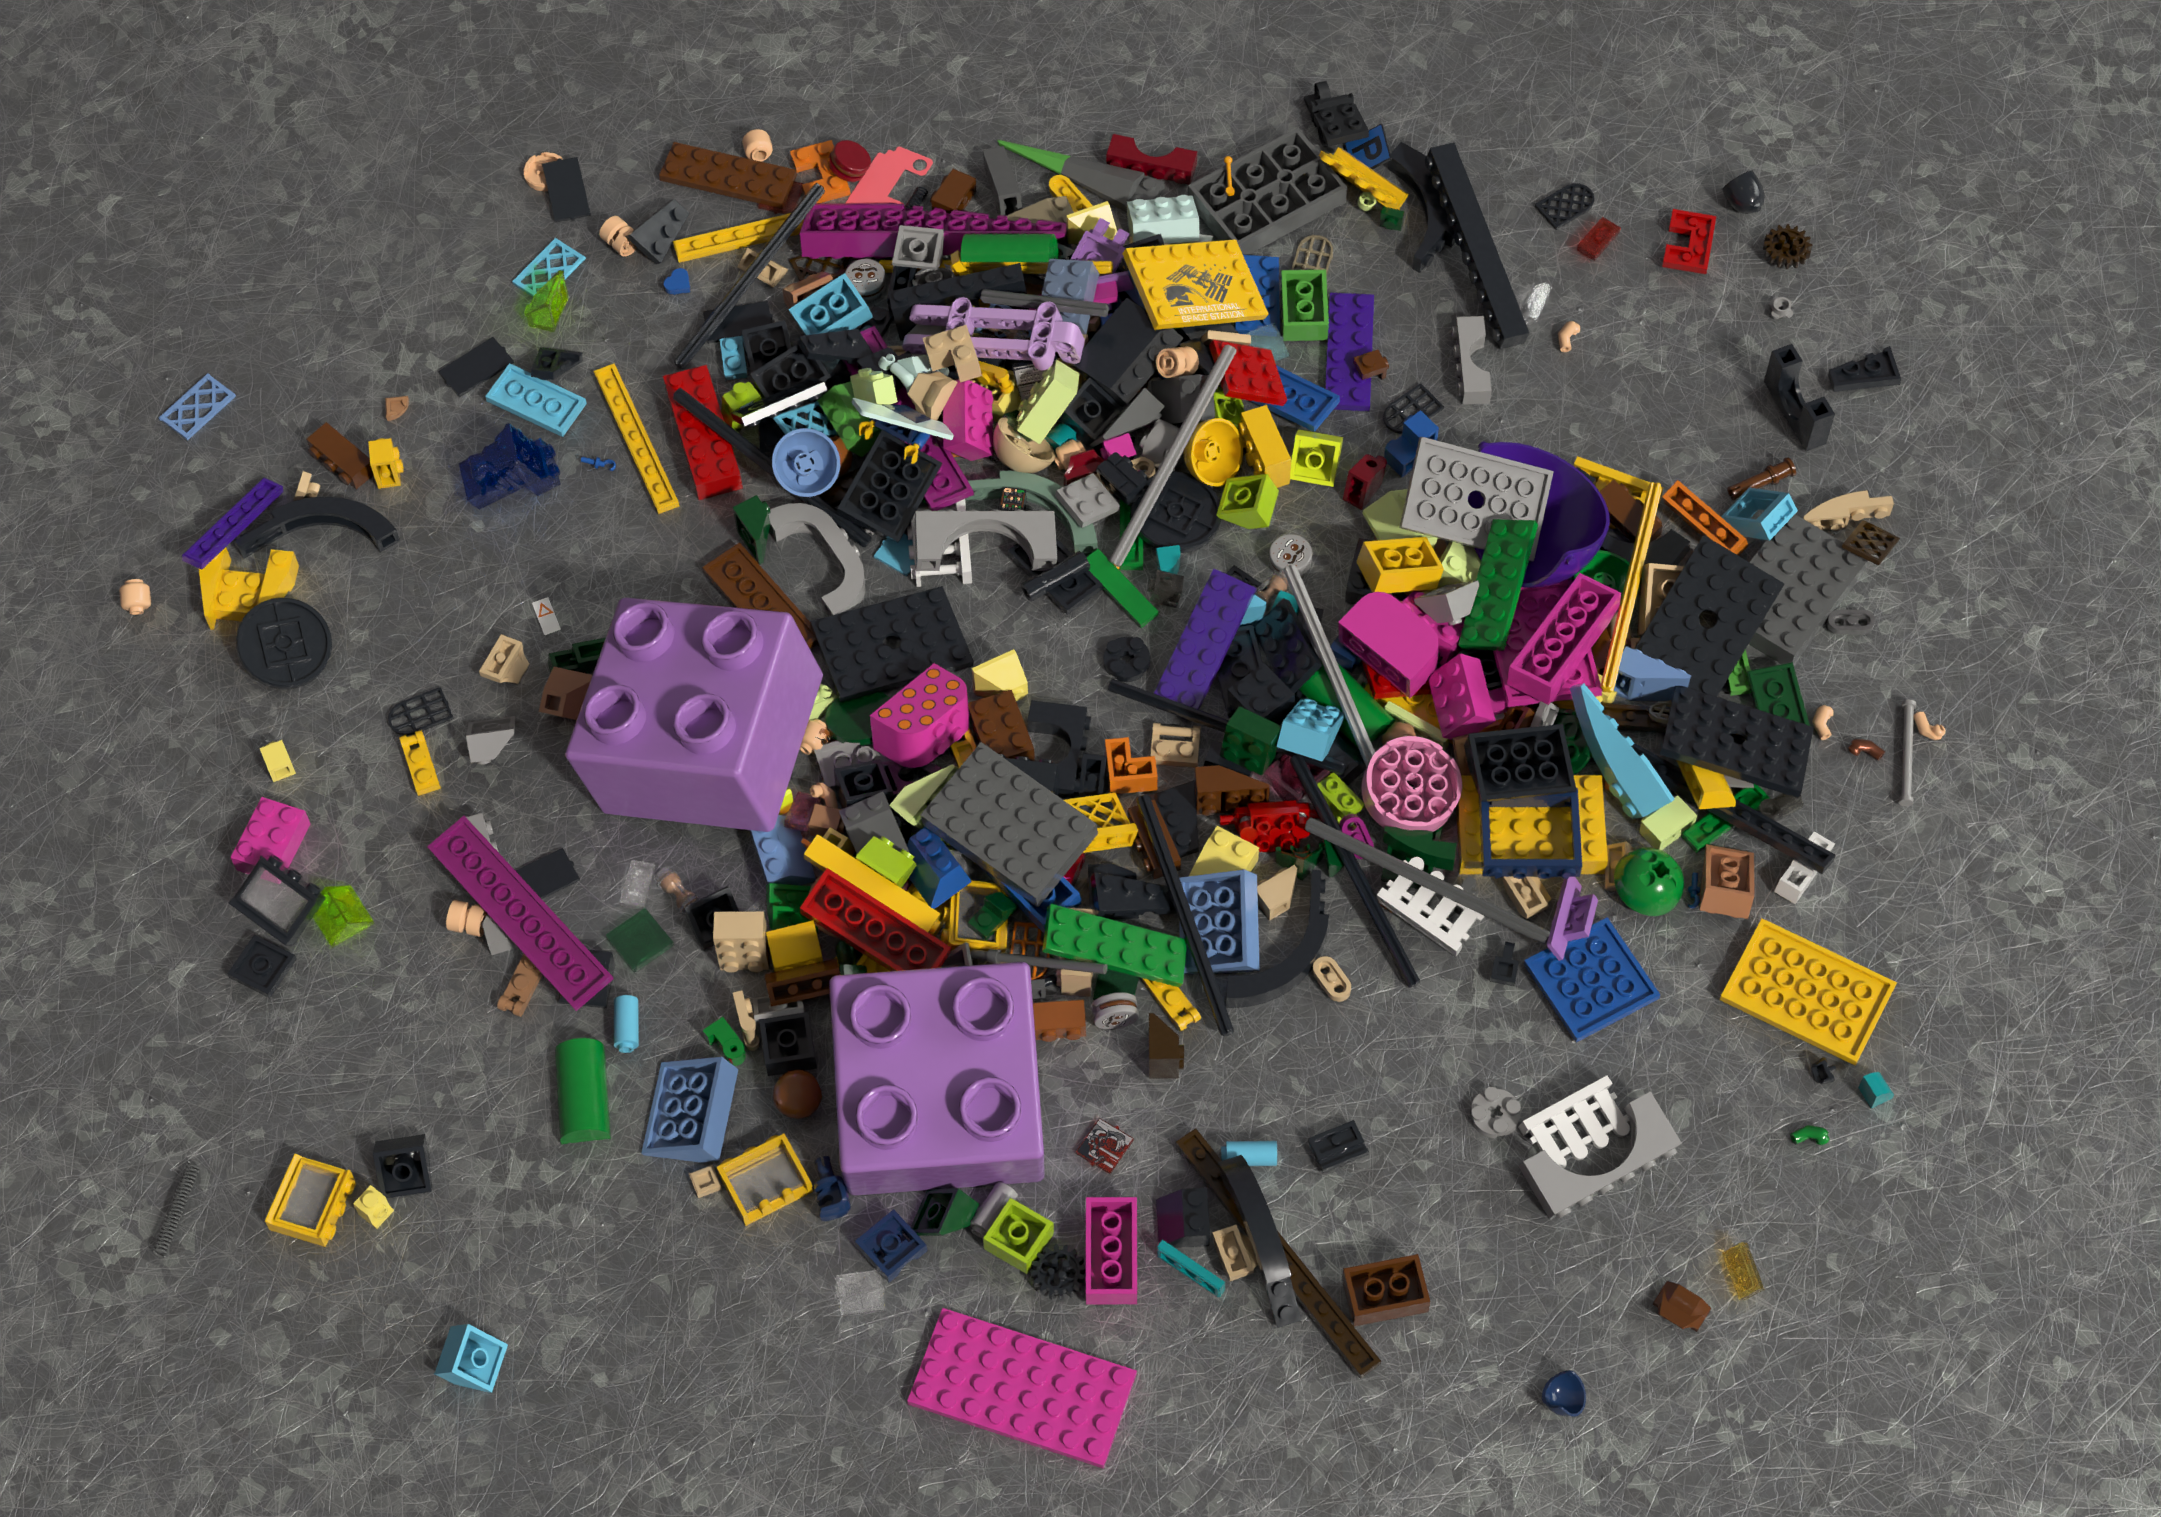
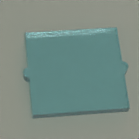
(1269, 338)

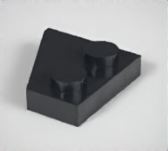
(554, 362)

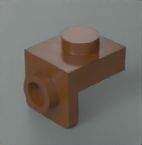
(1371, 365)

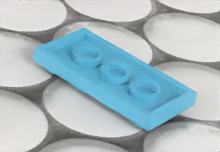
(536, 400)

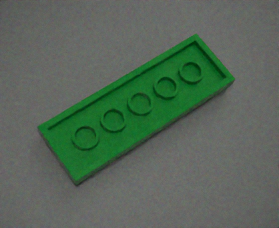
(1499, 584)
(1116, 944)

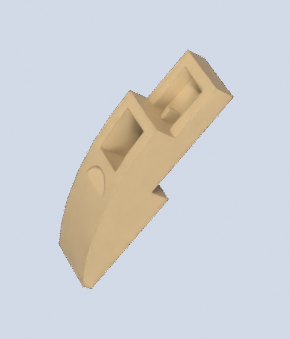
(1853, 506)

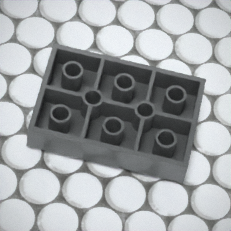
(1273, 195)
(1816, 582)
(1009, 824)

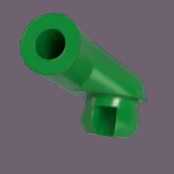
(1809, 1131)

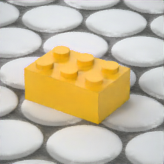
(1264, 445)
(1400, 565)

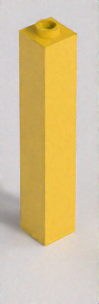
(827, 855)

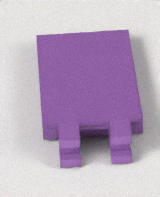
(1097, 247)

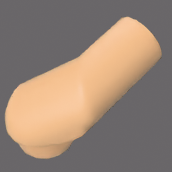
(1565, 333)
(1819, 721)
(1927, 730)
(826, 793)

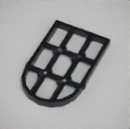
(1412, 401)
(426, 705)

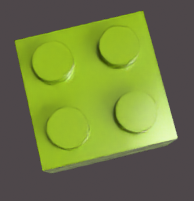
(1018, 1235)

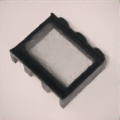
(278, 899)

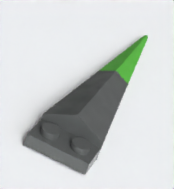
(1107, 181)

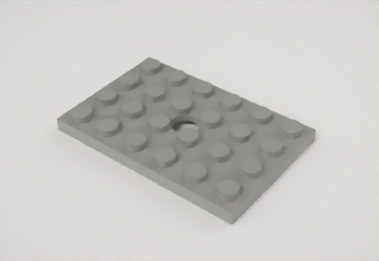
(1449, 473)

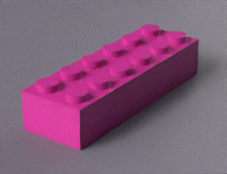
(1564, 639)

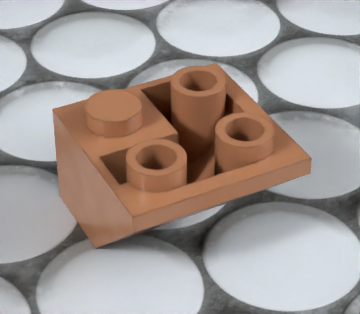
(564, 693)

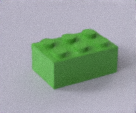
(1304, 305)

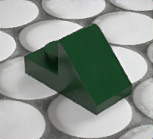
(992, 915)

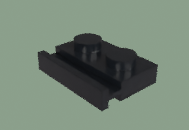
(1338, 1146)

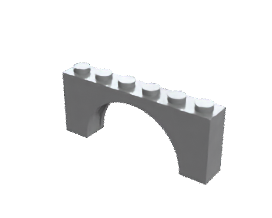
(1030, 529)
(1560, 1189)

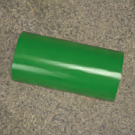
(1009, 248)
(1373, 715)
(582, 1091)

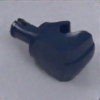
(831, 1189)

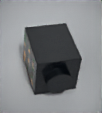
(1013, 499)

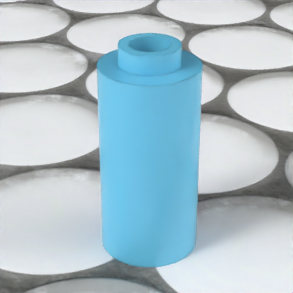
(626, 1023)
(1254, 1152)

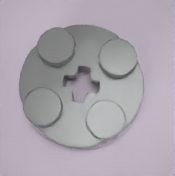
(1497, 1126)

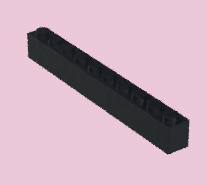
(1476, 246)

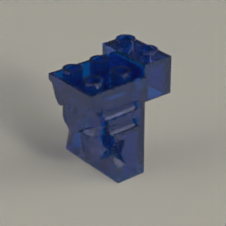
(508, 467)

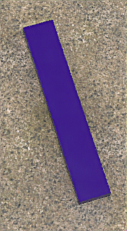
(232, 523)

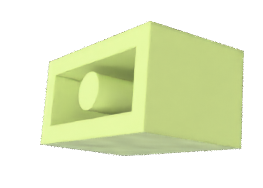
(874, 387)
(1667, 823)

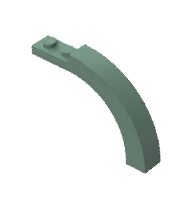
(1041, 492)

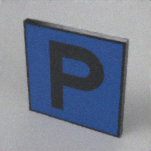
(1371, 150)

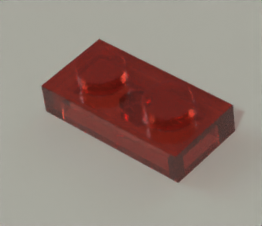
(1598, 238)

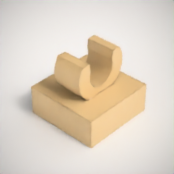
(305, 488)

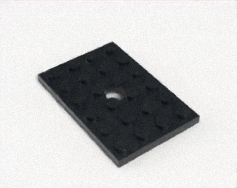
(1730, 589)
(861, 662)
(1701, 732)

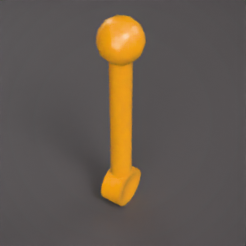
(1229, 190)

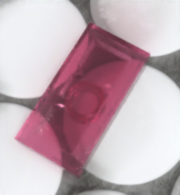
(801, 811)

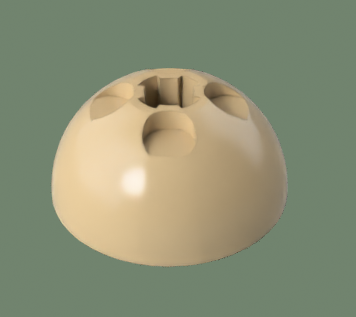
(1017, 452)

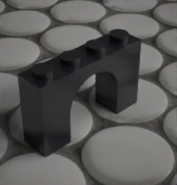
(1808, 420)
(1069, 724)

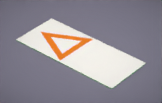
(546, 616)

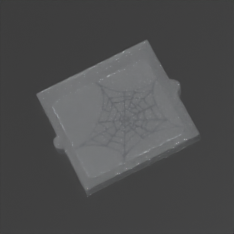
(860, 1293)

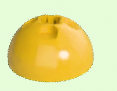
(1214, 452)

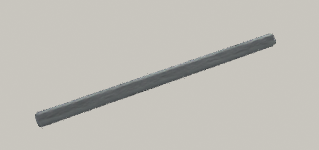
(1427, 880)

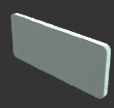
(885, 414)

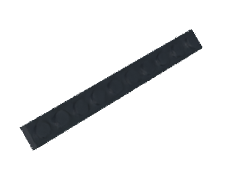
(1748, 819)

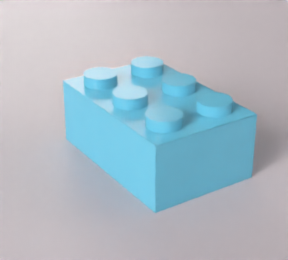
(831, 309)

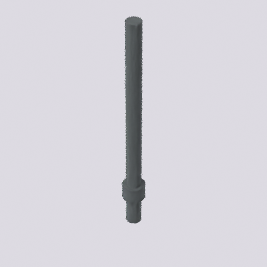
(995, 956)

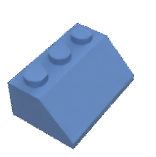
(782, 855)

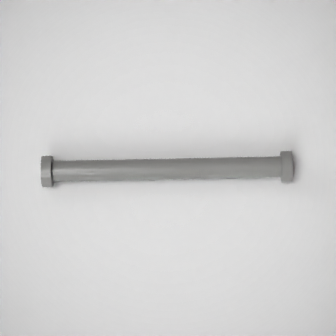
(1905, 798)

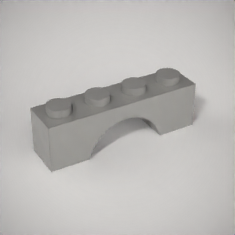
(1474, 382)

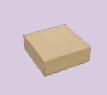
(705, 1181)

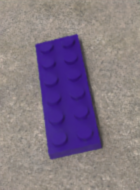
(1348, 337)
(1205, 639)

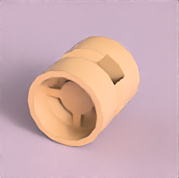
(614, 234)
(1177, 362)
(463, 917)

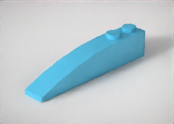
(1628, 774)

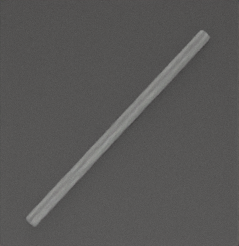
(1172, 455)
(1330, 663)

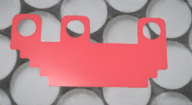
(884, 174)

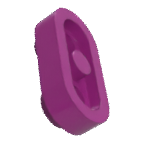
(1357, 830)

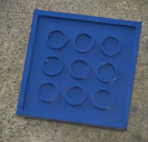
(1593, 982)

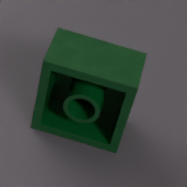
(1250, 741)

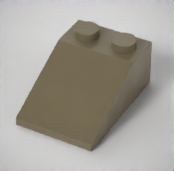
(1049, 209)

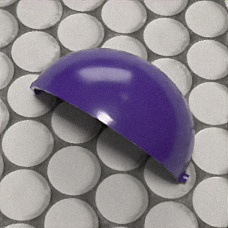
(1572, 521)

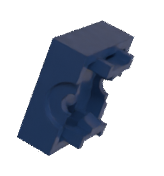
(888, 1237)

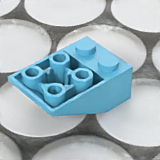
(1310, 729)

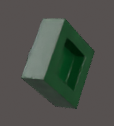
(1391, 218)

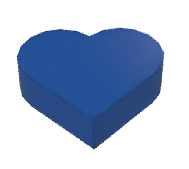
(677, 282)

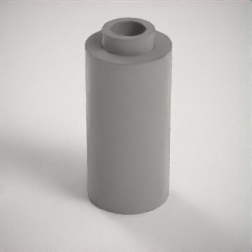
(991, 1208)

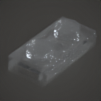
(637, 885)

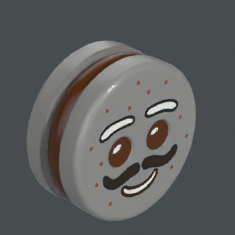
(868, 278)
(1290, 550)
(1115, 1010)

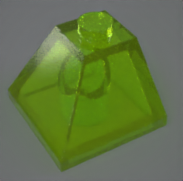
(548, 304)

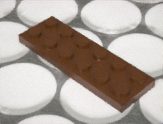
(728, 175)
(750, 587)

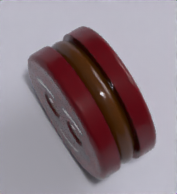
(849, 161)

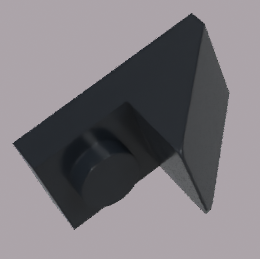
(1092, 774)

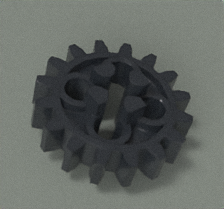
(1046, 1278)

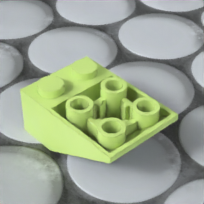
(918, 795)

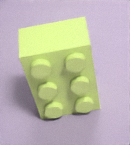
(1047, 401)

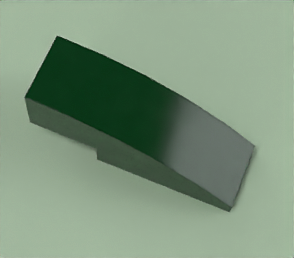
(580, 658)
(1420, 844)

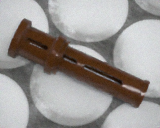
(1770, 475)

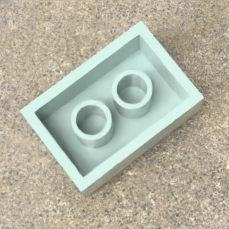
(1172, 217)

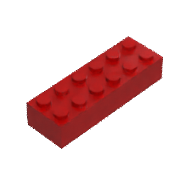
(706, 452)
(871, 926)

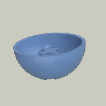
(811, 451)

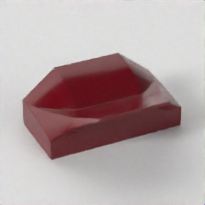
(1082, 466)

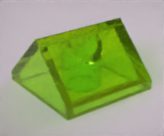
(341, 914)

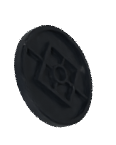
(1181, 515)
(283, 643)

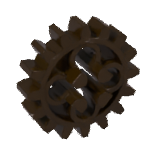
(1796, 242)

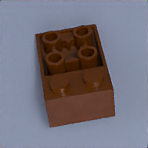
(1225, 790)

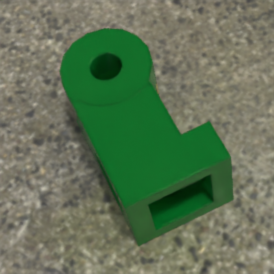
(727, 1041)

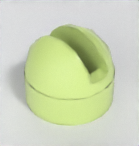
(1371, 203)

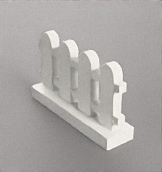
(1428, 926)
(1585, 1115)

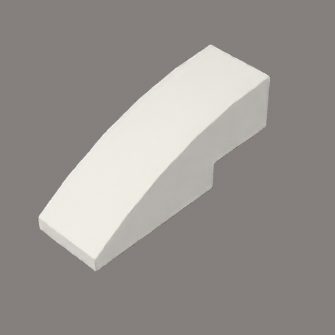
(1798, 875)

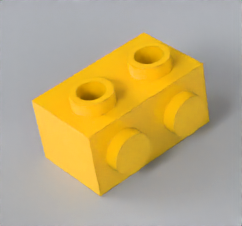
(385, 463)

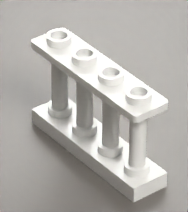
(960, 548)

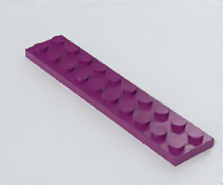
(949, 483)
(520, 913)

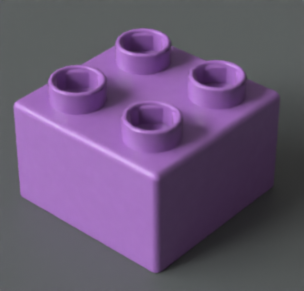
(695, 714)
(936, 1078)

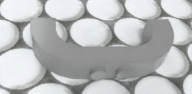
(811, 520)

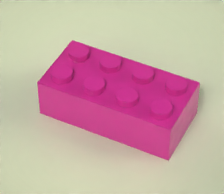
(1111, 1250)

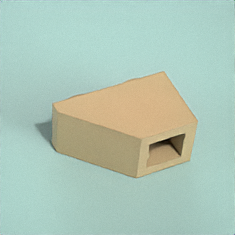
(1277, 892)

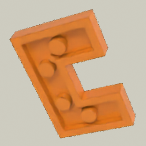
(817, 156)

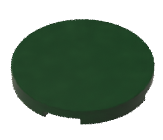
(850, 719)
(1577, 745)

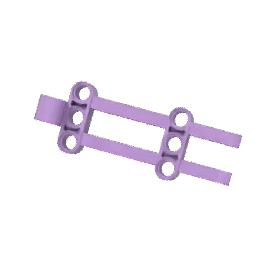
(1060, 338)

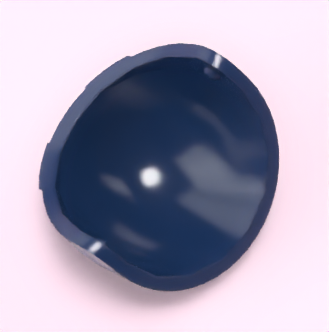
(1565, 1394)

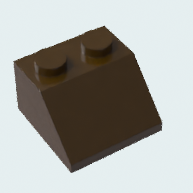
(1165, 1053)

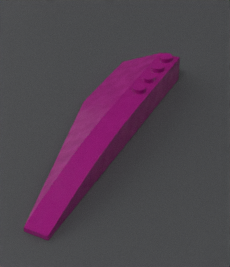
(874, 228)

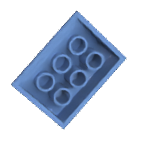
(1226, 920)
(690, 1110)

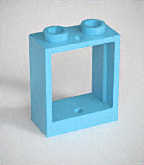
(1778, 511)

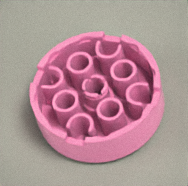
(1417, 763)

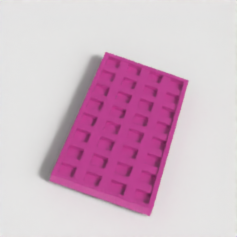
(1022, 1387)

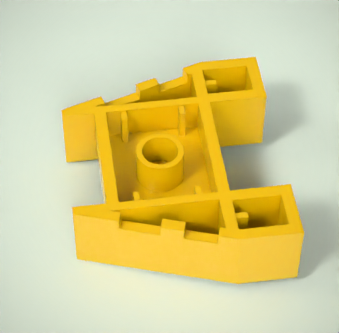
(234, 593)

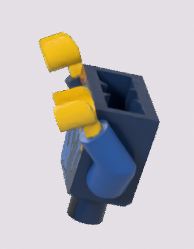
(908, 435)

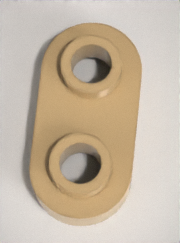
(1333, 979)

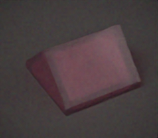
(1285, 780)

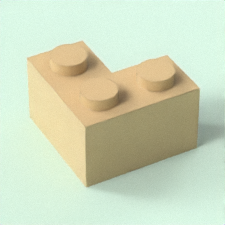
(953, 348)

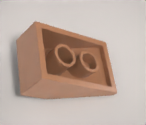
(1727, 882)

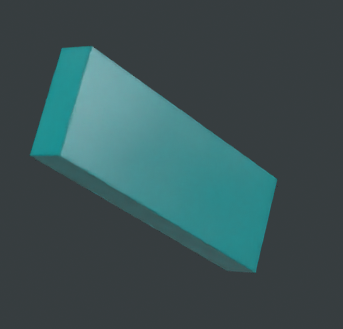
(1190, 1269)

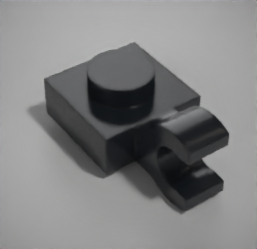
(1505, 967)

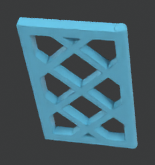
(544, 255)
(792, 414)

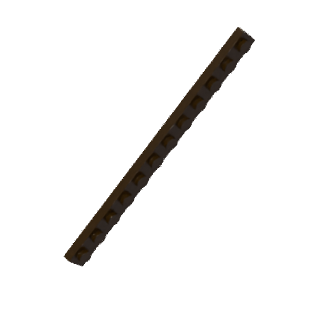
(1305, 1286)

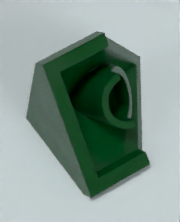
(1301, 858)

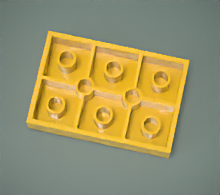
(1534, 830)

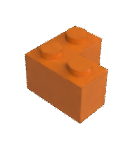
(1129, 773)

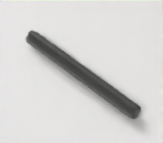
(1035, 301)

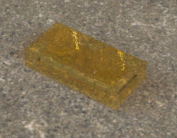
(1743, 1271)

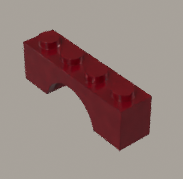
(1176, 166)

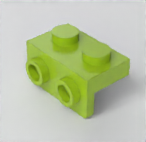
(1340, 797)

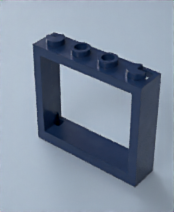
(1532, 867)

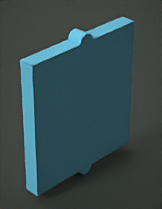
(896, 554)

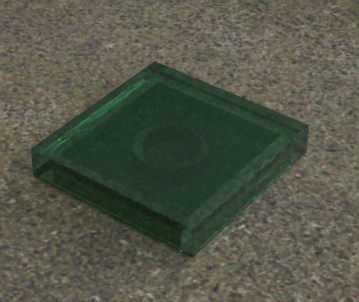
(639, 940)

